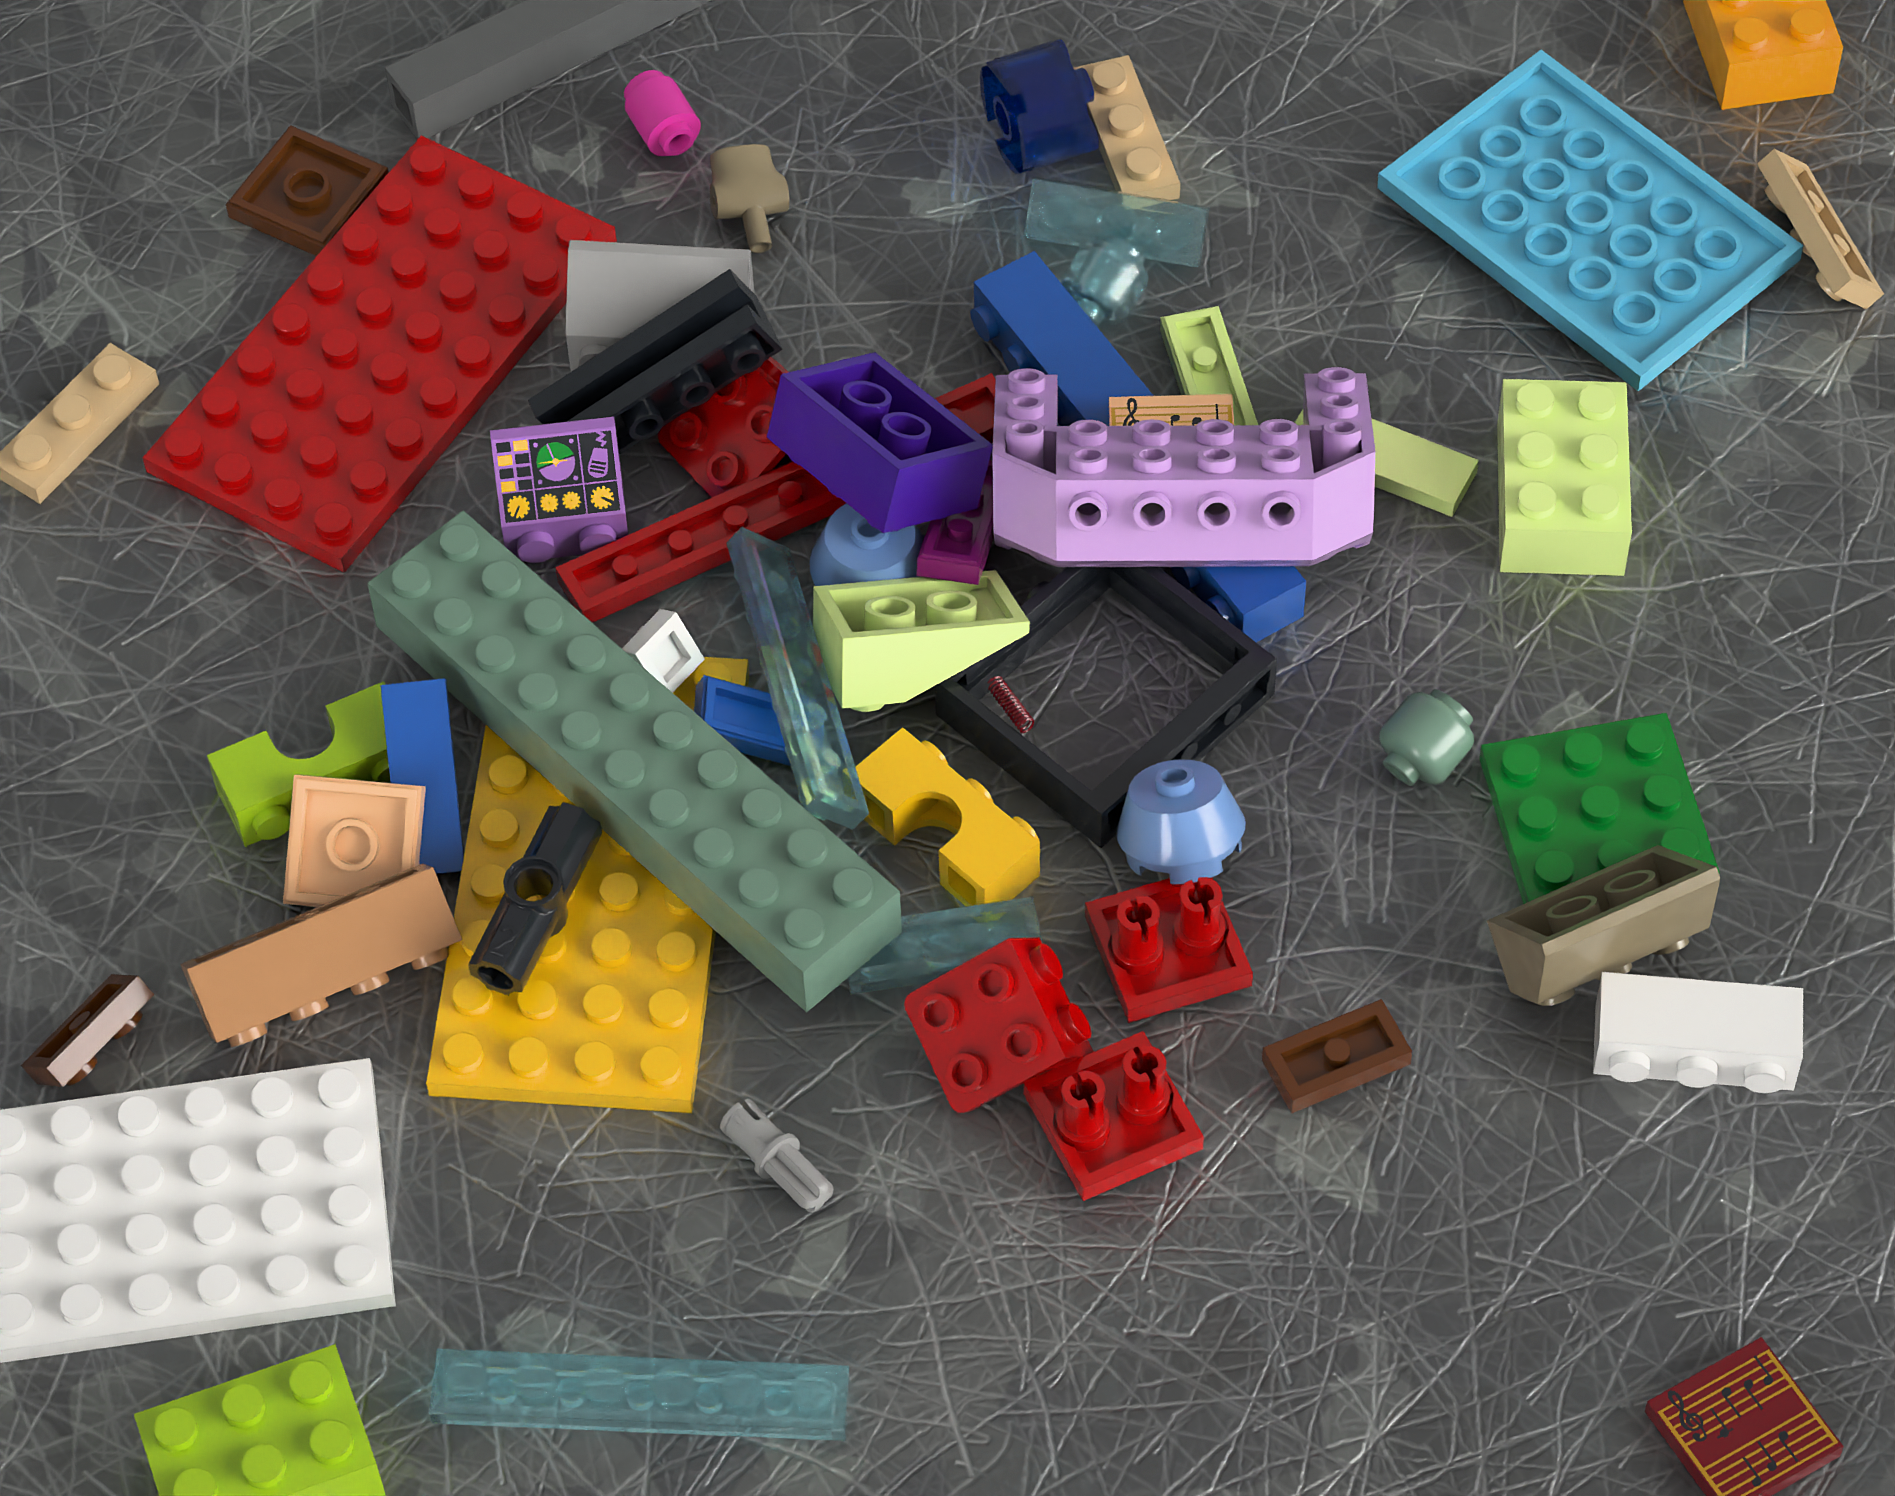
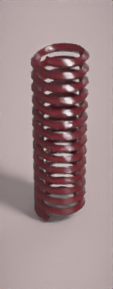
(1010, 706)

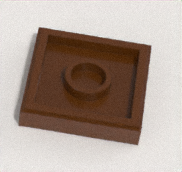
(304, 190)

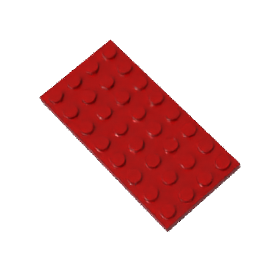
(377, 354)

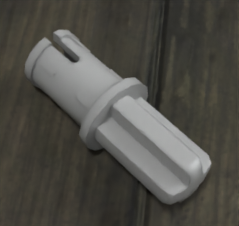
(776, 1155)

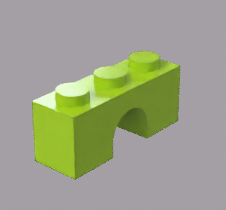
(258, 779)

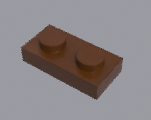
(103, 1016)
(1336, 1056)

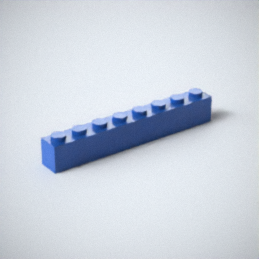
(1047, 330)

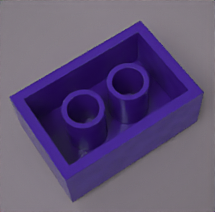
(879, 442)

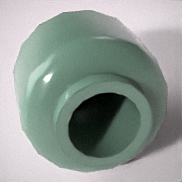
(1426, 738)

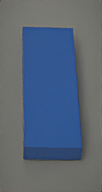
(423, 755)

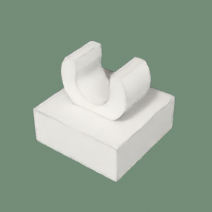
(665, 649)

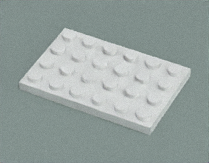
(191, 1210)

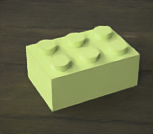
(1563, 477)

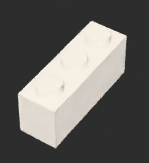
(1698, 1032)

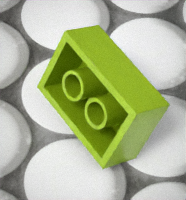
(264, 1435)

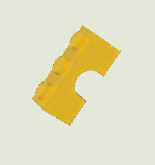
(914, 787)

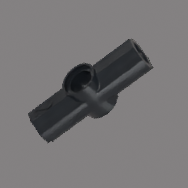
(522, 926)

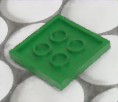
(1591, 800)

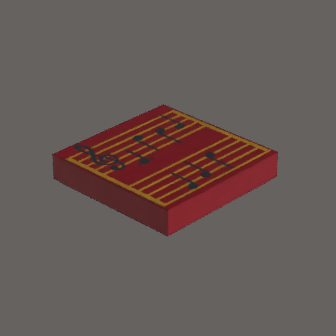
(1744, 1425)

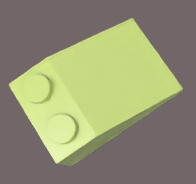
(909, 634)

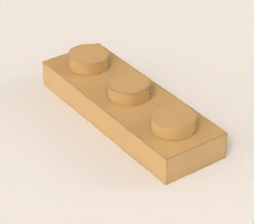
(1128, 132)
(1819, 230)
(76, 422)

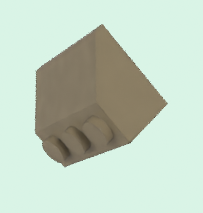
(1604, 923)

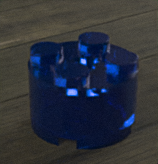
(1039, 106)

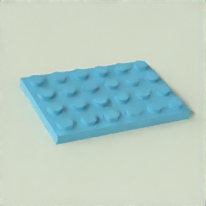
(1590, 219)

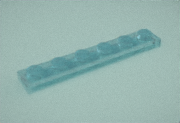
(797, 679)
(640, 1394)

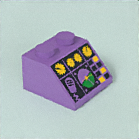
(559, 488)

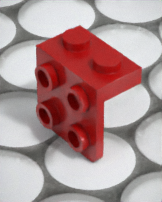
(727, 435)
(997, 1022)

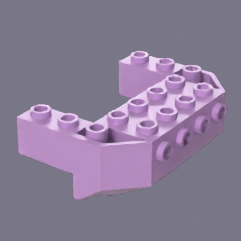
(1183, 491)

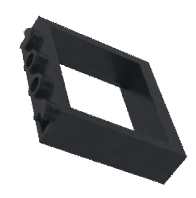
(1191, 735)

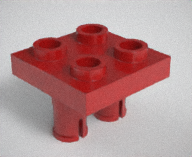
(1168, 946)
(1113, 1115)

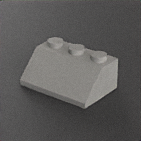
(627, 284)

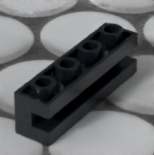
(666, 363)

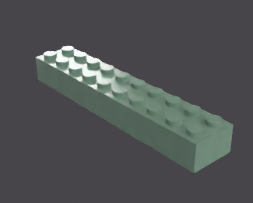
(637, 760)

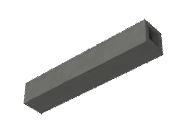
(514, 54)

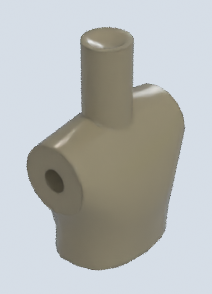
(749, 189)

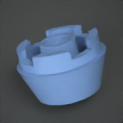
(857, 552)
(1180, 821)

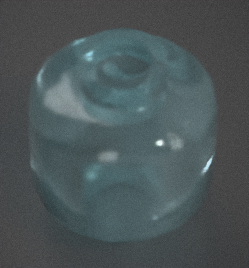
(1106, 279)

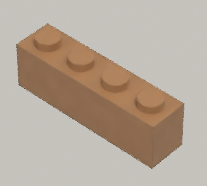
(322, 953)

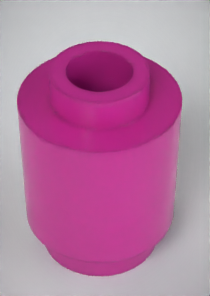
(661, 113)

